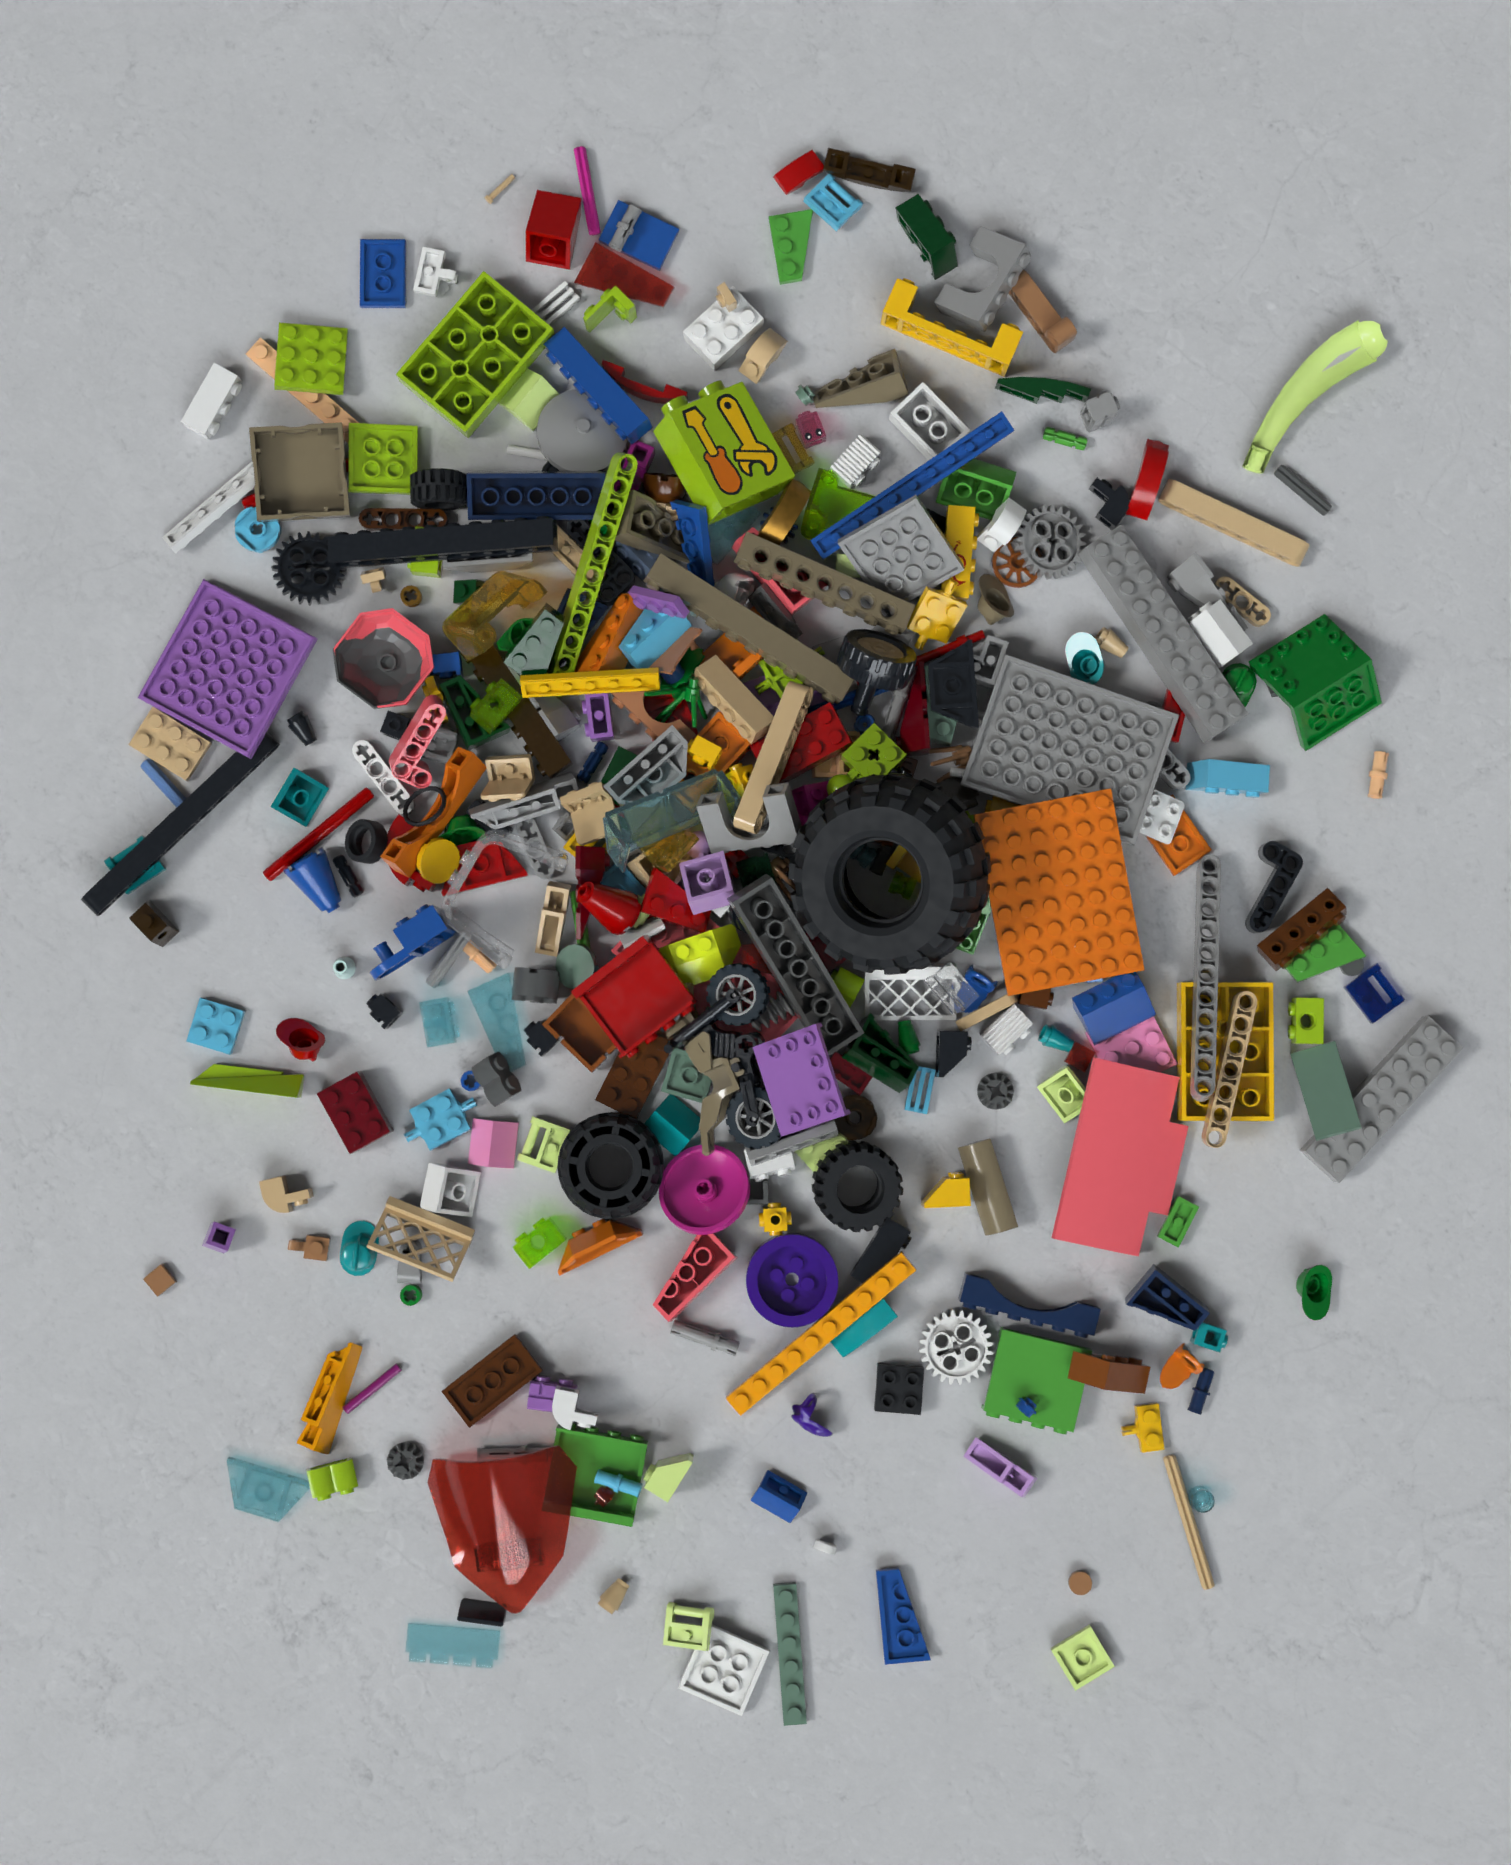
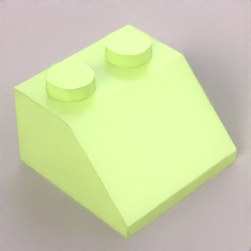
(666, 1475)

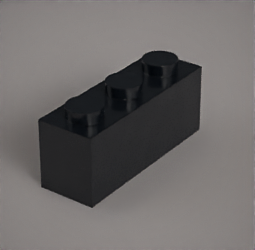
(881, 1249)

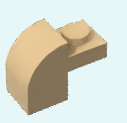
(762, 354)
(277, 1195)

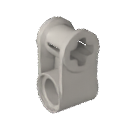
(408, 1273)

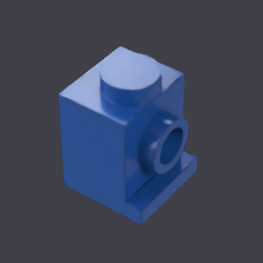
(447, 664)

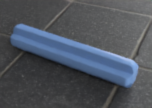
(162, 782)

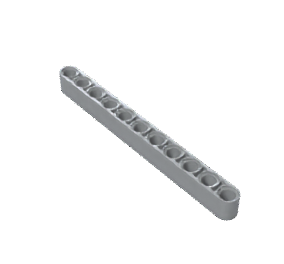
(1201, 986)

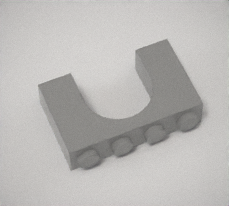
(980, 307)
(723, 836)

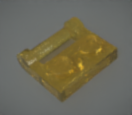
(789, 431)

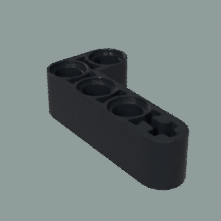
(612, 572)
(1280, 870)

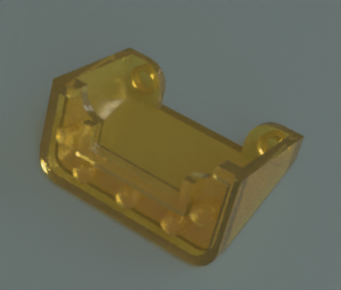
(469, 624)

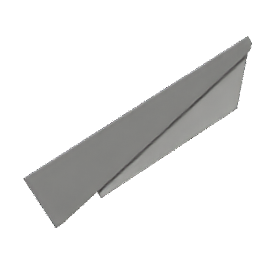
(539, 800)

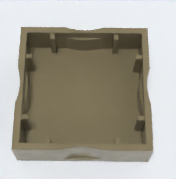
(299, 472)

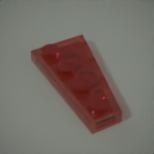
(606, 269)

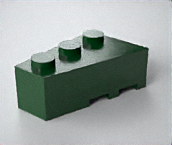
(458, 698)

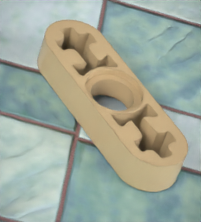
(1232, 585)
(986, 1011)

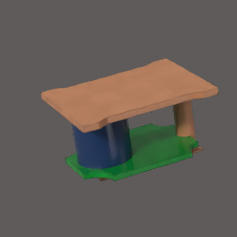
(680, 659)

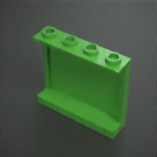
(1037, 1370)
(610, 1453)

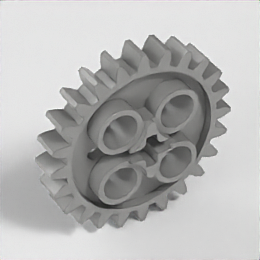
(1068, 544)

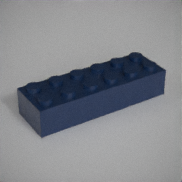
(533, 494)

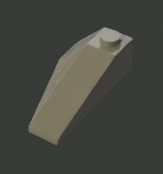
(649, 528)

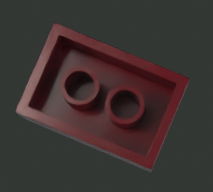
(355, 1112)

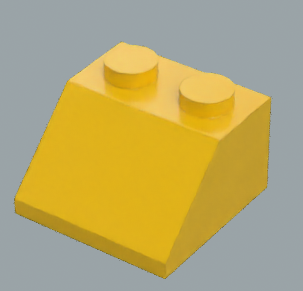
(949, 1192)

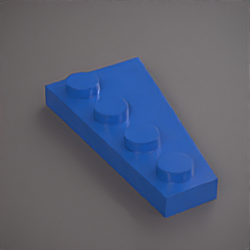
(696, 545)
(899, 1625)

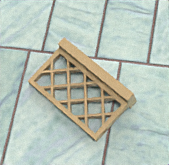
(432, 1224)

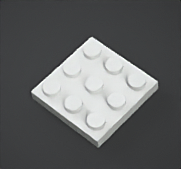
(726, 1671)

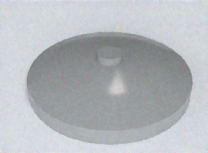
(576, 435)

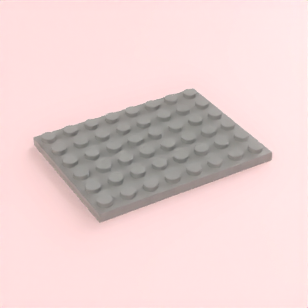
(1068, 738)

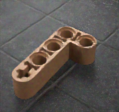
(1041, 314)

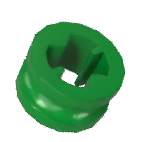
(417, 1289)

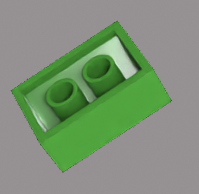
(977, 486)

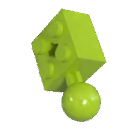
(858, 756)

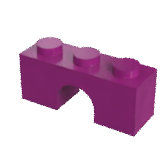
(644, 455)

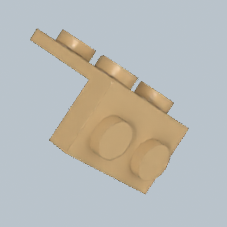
(508, 777)
(588, 810)

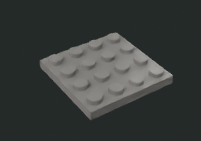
(901, 551)

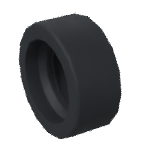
(354, 840)

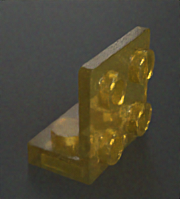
(669, 850)

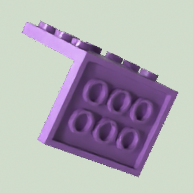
(800, 1080)

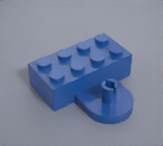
(417, 937)

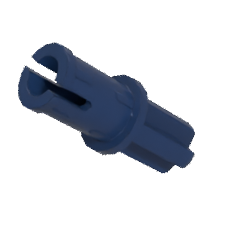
(1201, 1391)

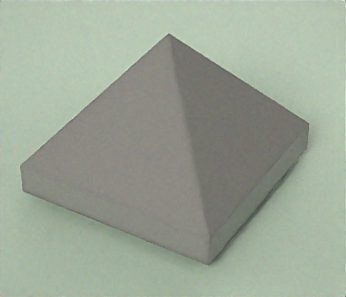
(564, 826)

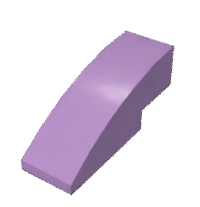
(1000, 1467)

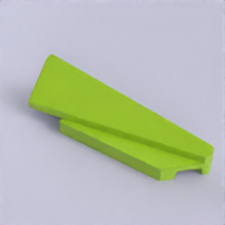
(251, 1080)

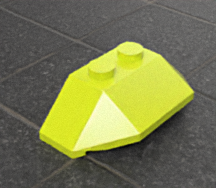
(702, 955)

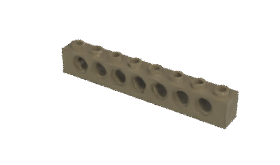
(836, 581)

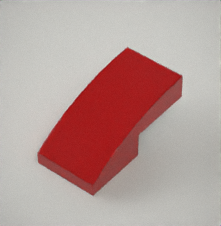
(798, 172)

